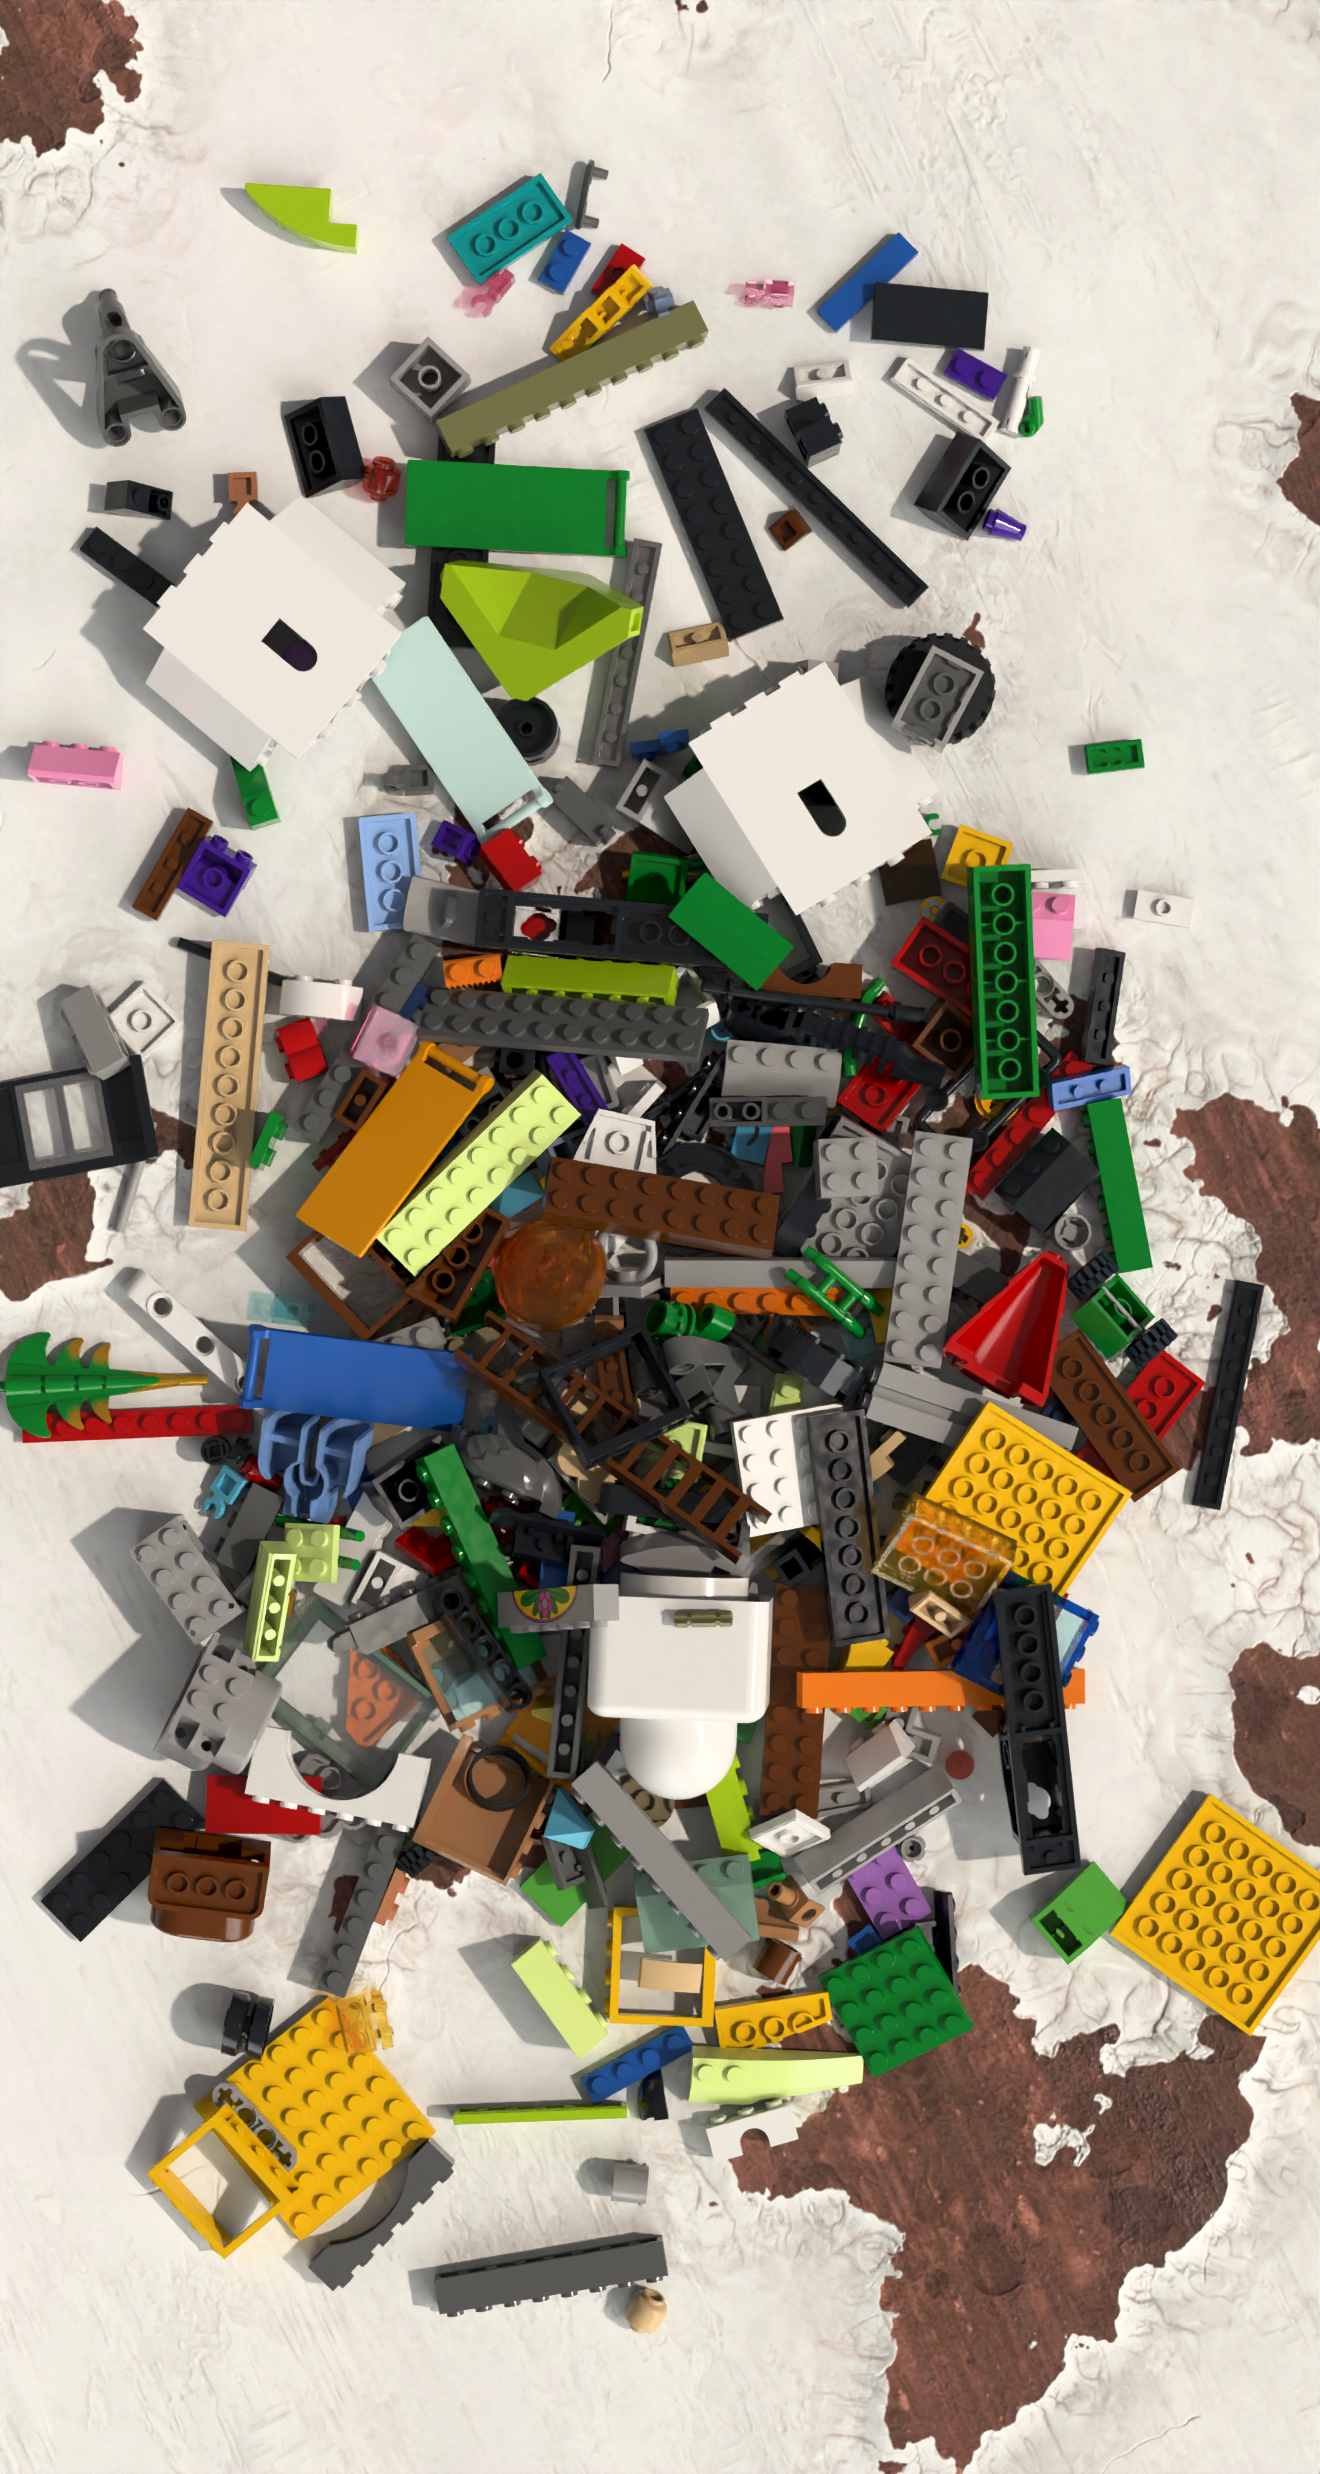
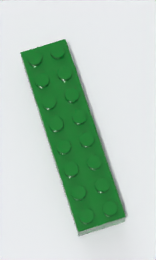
(1002, 981)

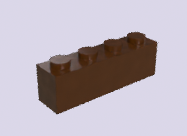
(454, 1275)

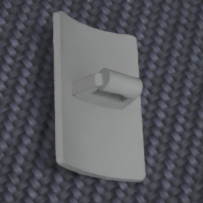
(441, 910)

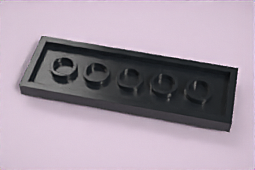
(118, 1861)

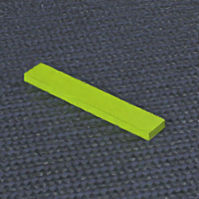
(537, 2113)

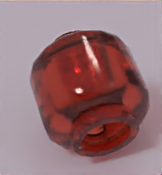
(381, 478)

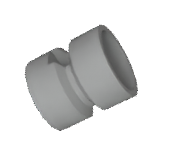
(1071, 1232)

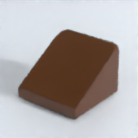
(790, 529)

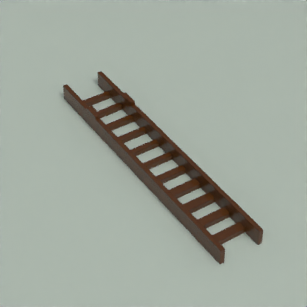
(670, 1449)

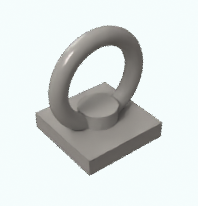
(632, 1281)

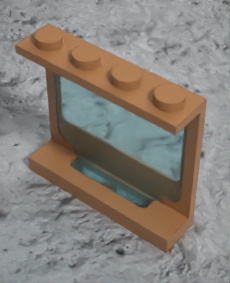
(454, 1681)

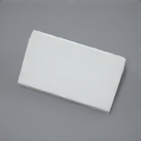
(822, 380)

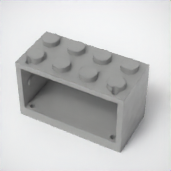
(188, 1579)

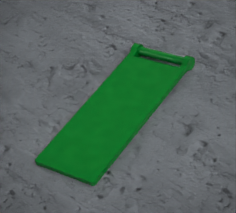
(513, 508)

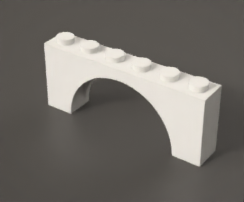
(394, 1802)

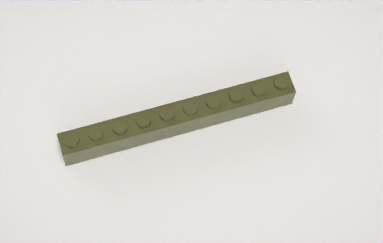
(572, 379)

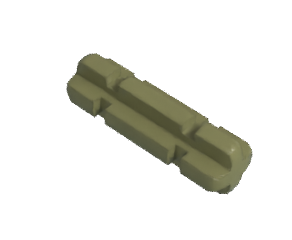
(703, 1619)

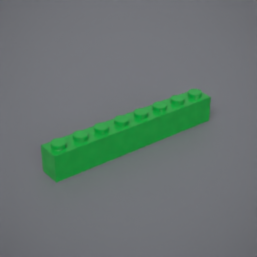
(475, 1547)

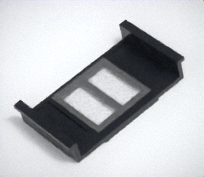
(74, 1124)

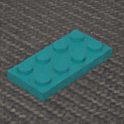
(510, 229)

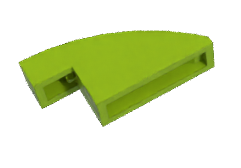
(305, 214)

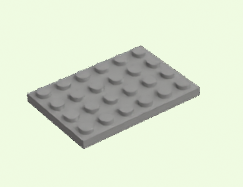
(861, 1224)

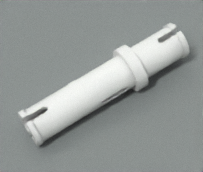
(1023, 379)

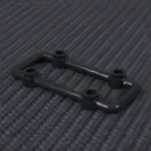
(938, 1099)

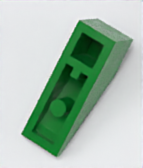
(256, 795)

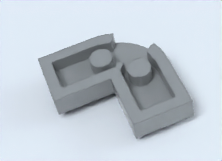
(924, 1740)

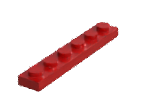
(1019, 1133)

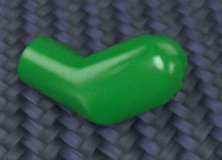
(1034, 419)

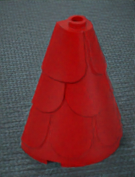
(1015, 1333)

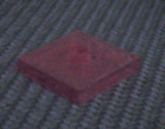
(385, 1041)

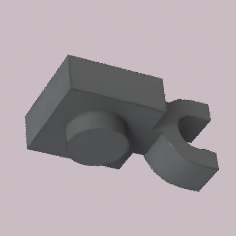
(415, 779)

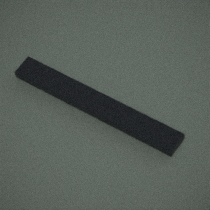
(1227, 1395)

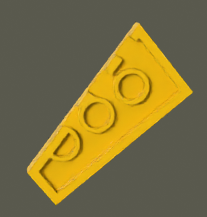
(770, 2019)

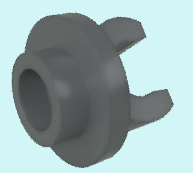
(739, 1533)

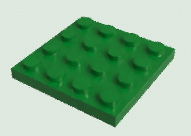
(896, 2001)

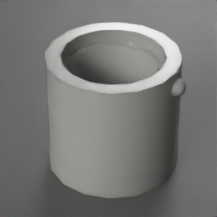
(630, 2183)

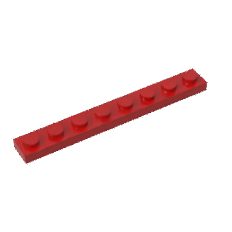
(149, 1424)

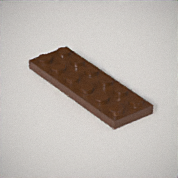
(1109, 1417)

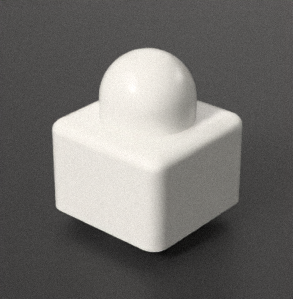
(681, 1686)

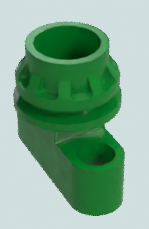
(676, 1319)

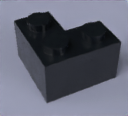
(814, 431)

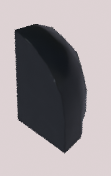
(652, 2097)

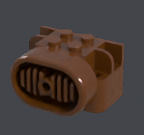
(207, 1884)

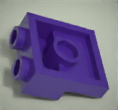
(217, 874)

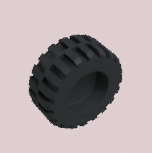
(908, 663)

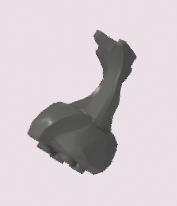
(508, 1460)

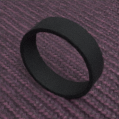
(510, 1753)

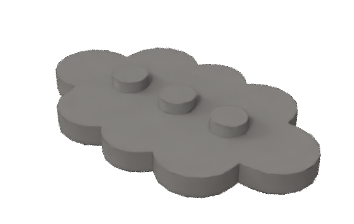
(336, 1784)

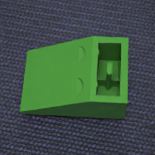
(1079, 1912)

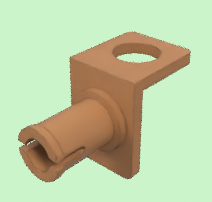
(794, 1901)

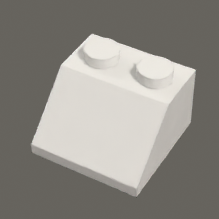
(878, 1754)

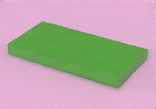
(564, 1903)

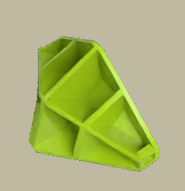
(536, 621)

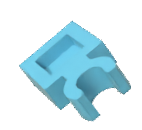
(227, 1490)

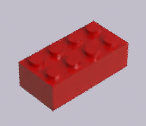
(937, 964)

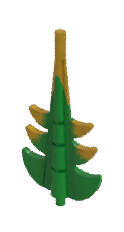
(35, 1385)

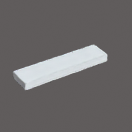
(944, 400)

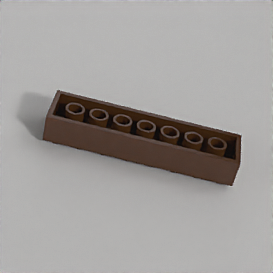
(660, 1208)
(790, 1735)

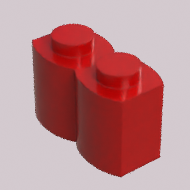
(302, 1050)

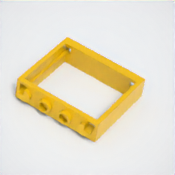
(612, 1979)
(253, 2153)

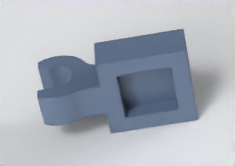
(658, 300)

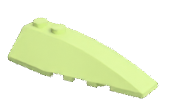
(764, 2075)

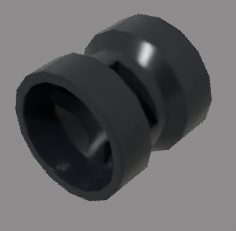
(220, 1450)

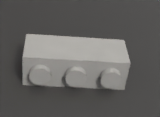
(95, 1032)

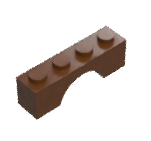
(840, 982)

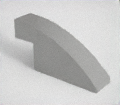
(679, 1555)

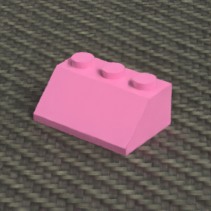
(76, 766)
(1052, 925)

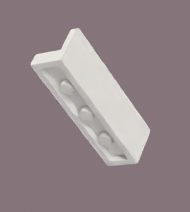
(376, 1530)

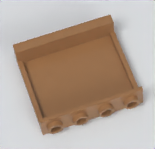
(479, 1837)

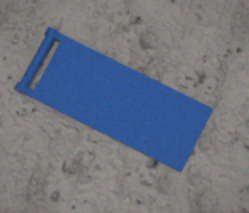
(355, 1379)

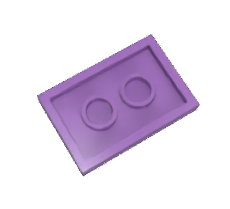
(889, 1893)

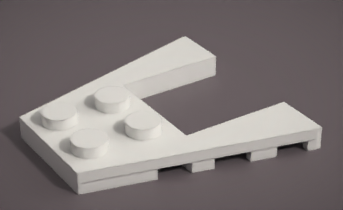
(619, 1142)

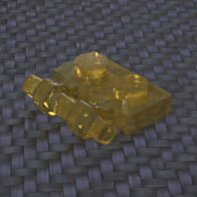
(356, 2023)

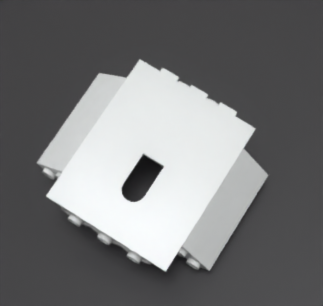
(232, 596)
(758, 757)

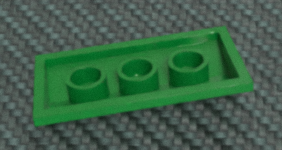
(730, 931)

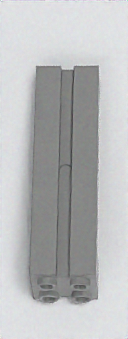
(937, 1408)

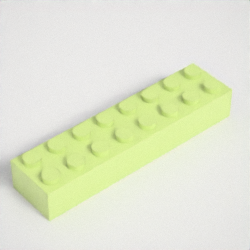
(477, 1171)

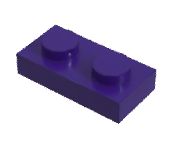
(975, 375)

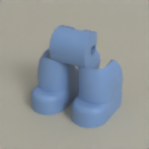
(339, 1460)

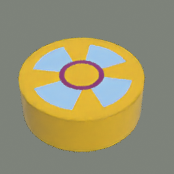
(931, 907)

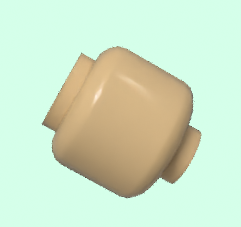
(646, 2311)

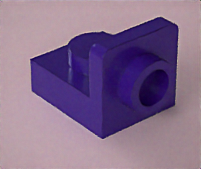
(456, 842)

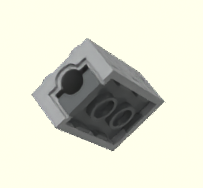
(937, 699)

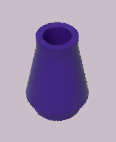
(1002, 525)

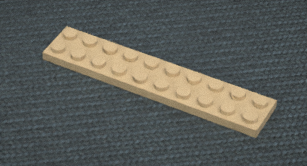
(229, 1085)

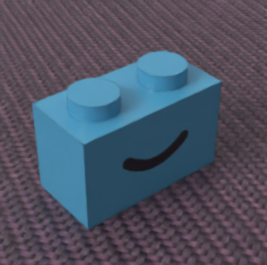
(750, 1143)

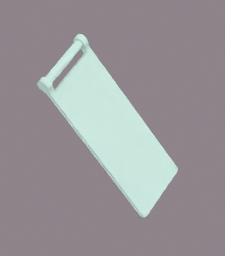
(457, 730)

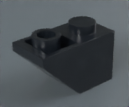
(138, 500)

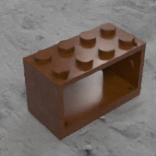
(335, 1300)

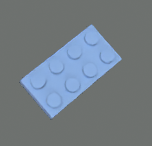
(388, 862)

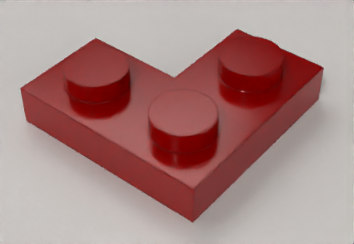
(425, 1551)

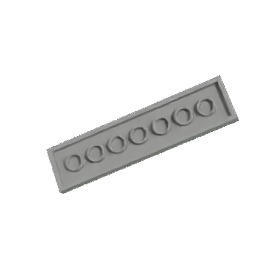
(927, 1249)

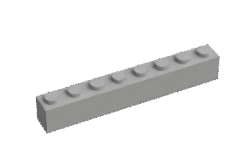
(661, 1860)

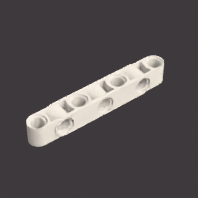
(189, 1330)

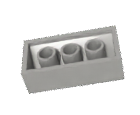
(780, 1071)

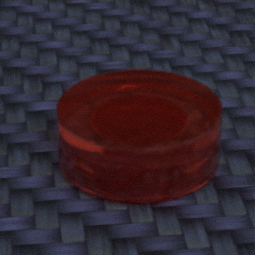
(959, 1765)

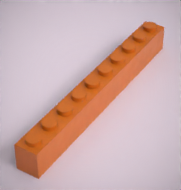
(906, 1689)

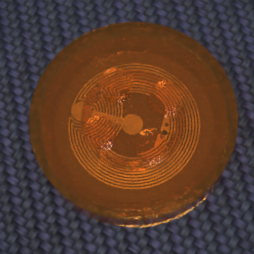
(550, 1275)

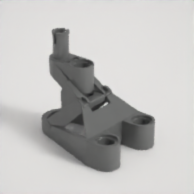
(133, 396)
(706, 1389)

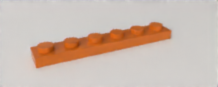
(755, 1300)

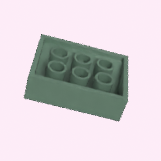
(666, 1931)

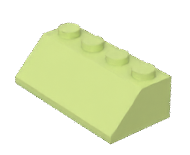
(560, 1997)

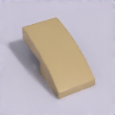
(670, 1975)

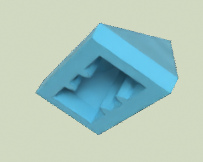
(517, 1196)
(567, 1822)

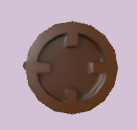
(777, 1960)

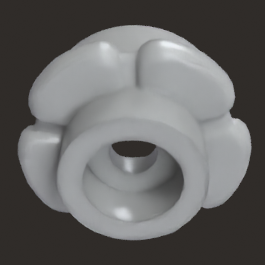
(917, 1854)

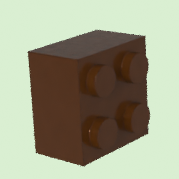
(944, 1038)

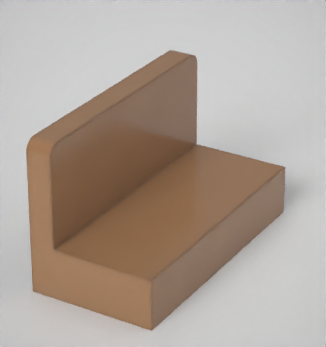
(773, 1921)

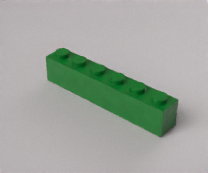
(1117, 1185)

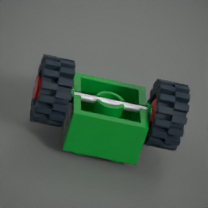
(1116, 1314)

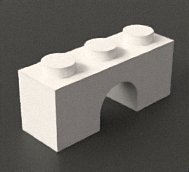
(774, 2120)

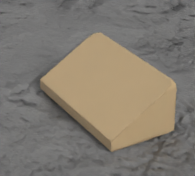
(698, 644)
(938, 1613)

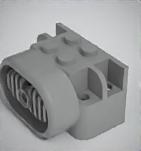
(219, 1711)

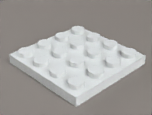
(777, 1468)

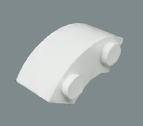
(321, 1000)

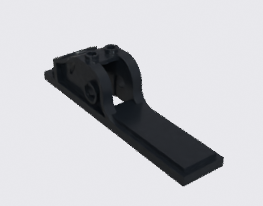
(641, 929)
(1034, 1709)

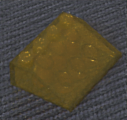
(945, 1554)

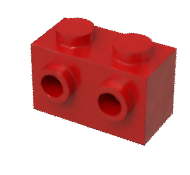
(510, 862)

